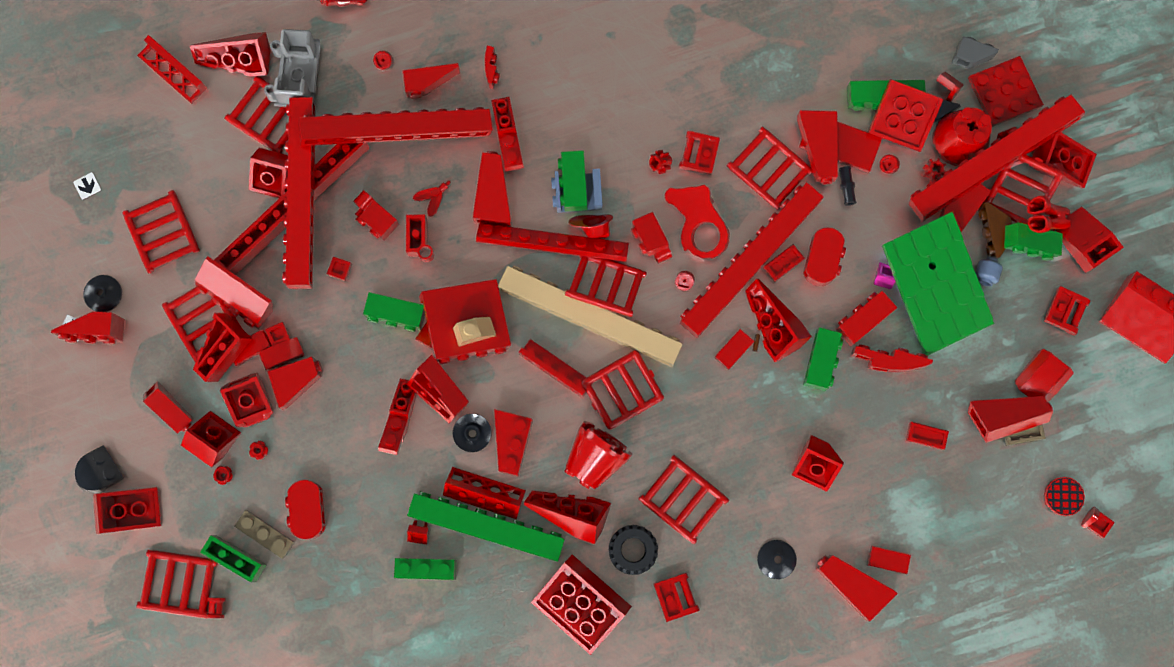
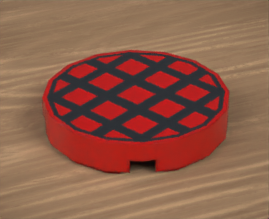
(1064, 496)

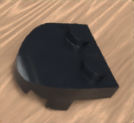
(97, 471)

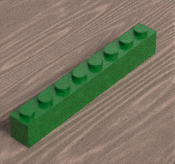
(486, 527)

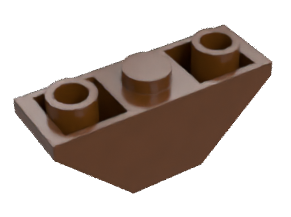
(993, 229)

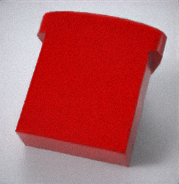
(950, 83)
(1097, 522)

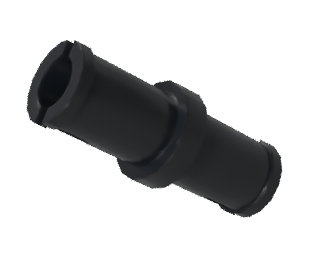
(847, 185)

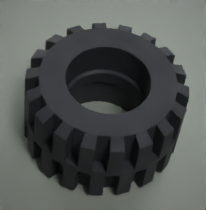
(645, 537)

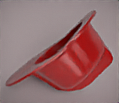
(593, 225)

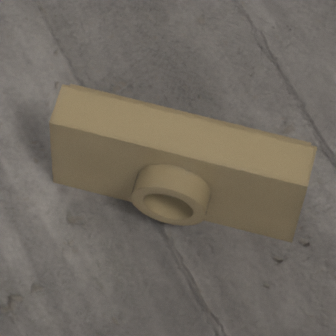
(1029, 435)

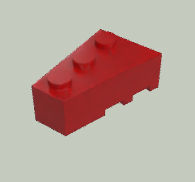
(221, 348)

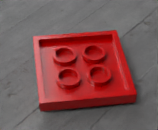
(1005, 91)
(905, 115)

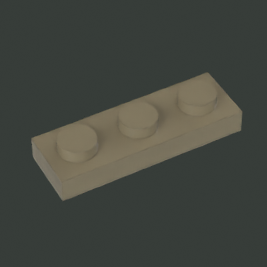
(264, 534)

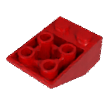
(1088, 240)
(92, 328)

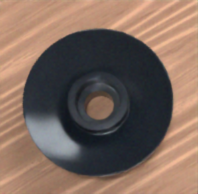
(110, 297)
(465, 425)
(767, 563)

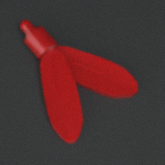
(434, 194)

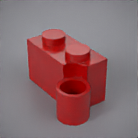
(374, 216)
(417, 237)
(651, 237)

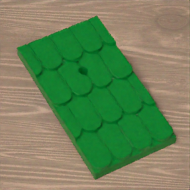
(938, 284)

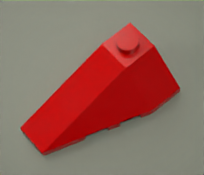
(576, 516)

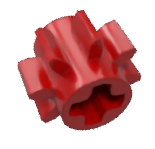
(660, 161)
(934, 165)

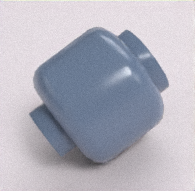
(988, 271)

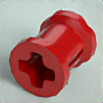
(219, 610)

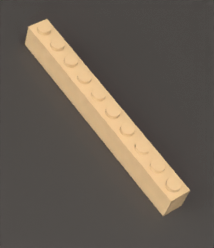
(593, 318)

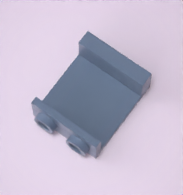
(593, 191)

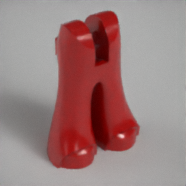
(1042, 206)

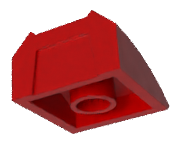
(1043, 376)
(246, 400)

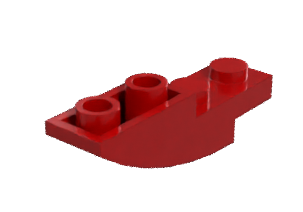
(507, 134)
(898, 361)
(398, 419)

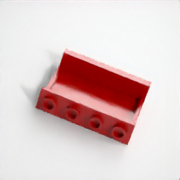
(460, 303)

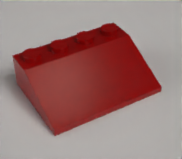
(1143, 316)
(581, 604)

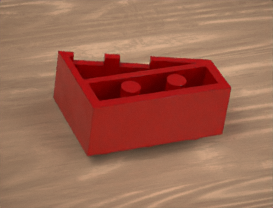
(438, 389)
(512, 440)

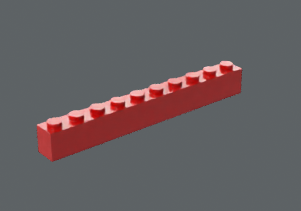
(394, 126)
(996, 157)
(299, 199)
(271, 222)
(751, 260)

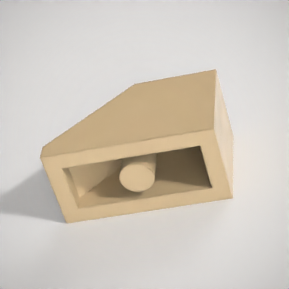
(473, 330)

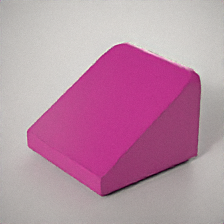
(884, 276)

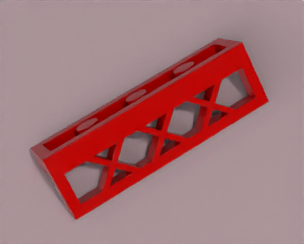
(173, 63)
(554, 367)
(482, 495)

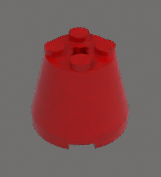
(962, 135)
(595, 456)

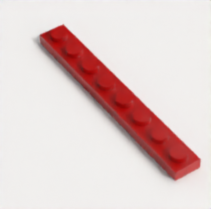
(552, 242)

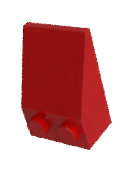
(1068, 157)
(126, 510)

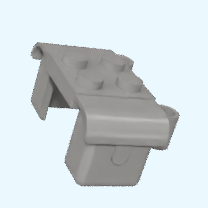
(297, 66)

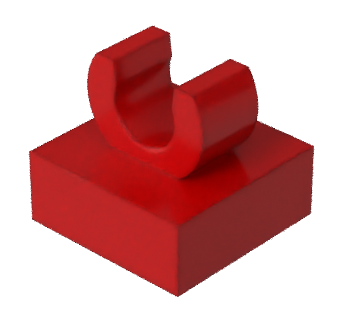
(417, 534)

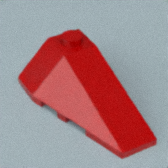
(240, 54)
(780, 327)

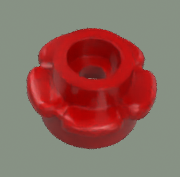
(263, 450)
(218, 475)

